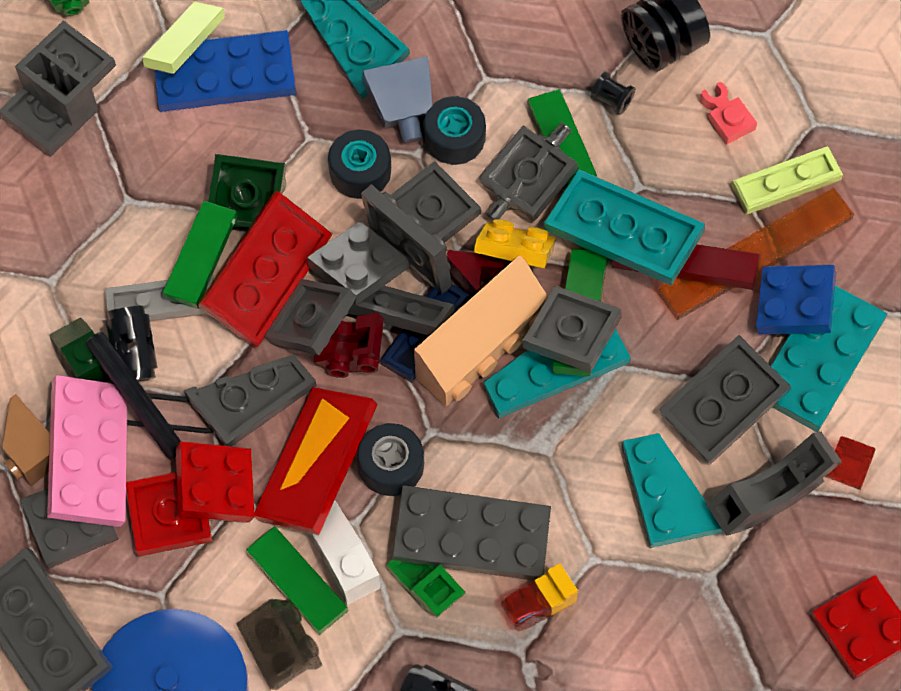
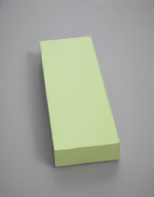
(183, 37)
(787, 180)

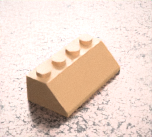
(480, 333)

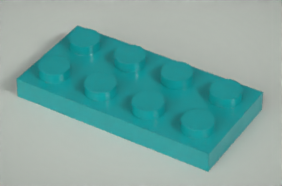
(625, 227)
(823, 363)

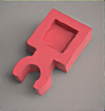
(728, 117)

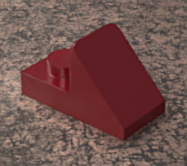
(472, 268)

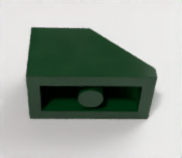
(72, 346)

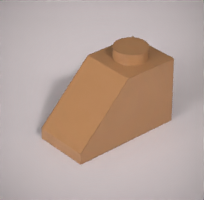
(25, 443)

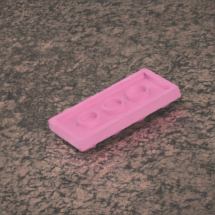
(87, 452)

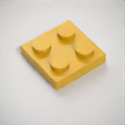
(506, 242)

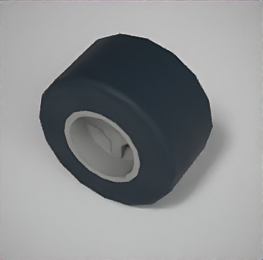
(391, 445)

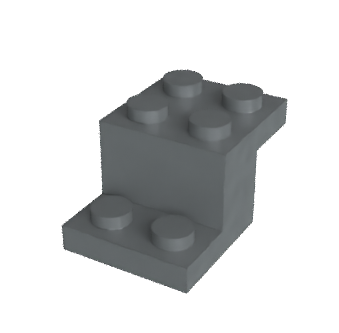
(57, 88)

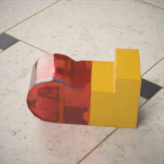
(540, 598)

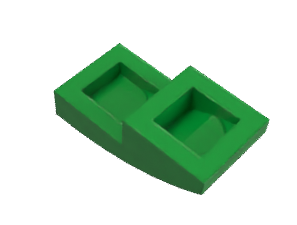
(428, 585)

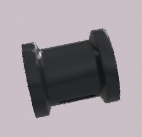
(604, 90)

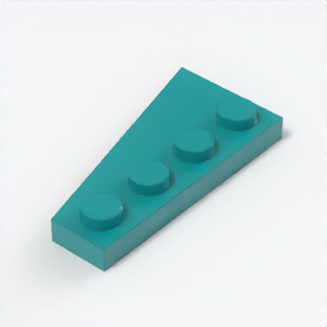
(355, 38)
(532, 377)

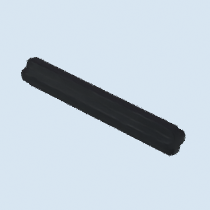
(134, 393)

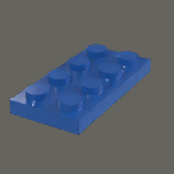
(230, 72)

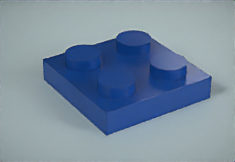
(796, 299)

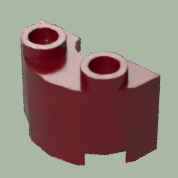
(353, 347)

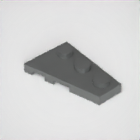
(249, 400)

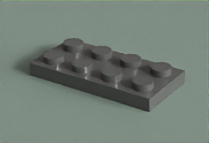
(472, 533)
(44, 631)

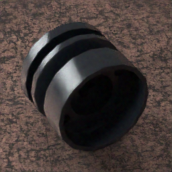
(664, 30)

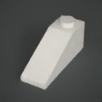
(346, 557)

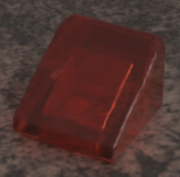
(855, 462)

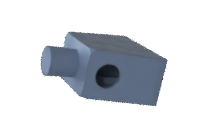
(400, 95)

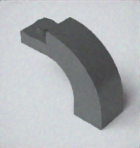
(777, 488)

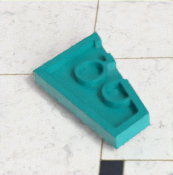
(665, 494)

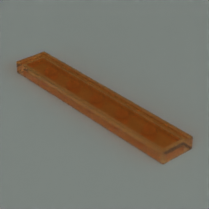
(771, 242)

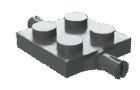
(529, 172)

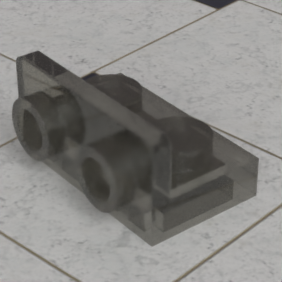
(279, 642)

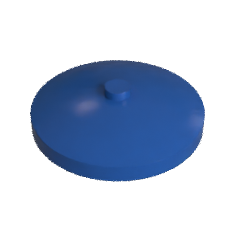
(173, 654)

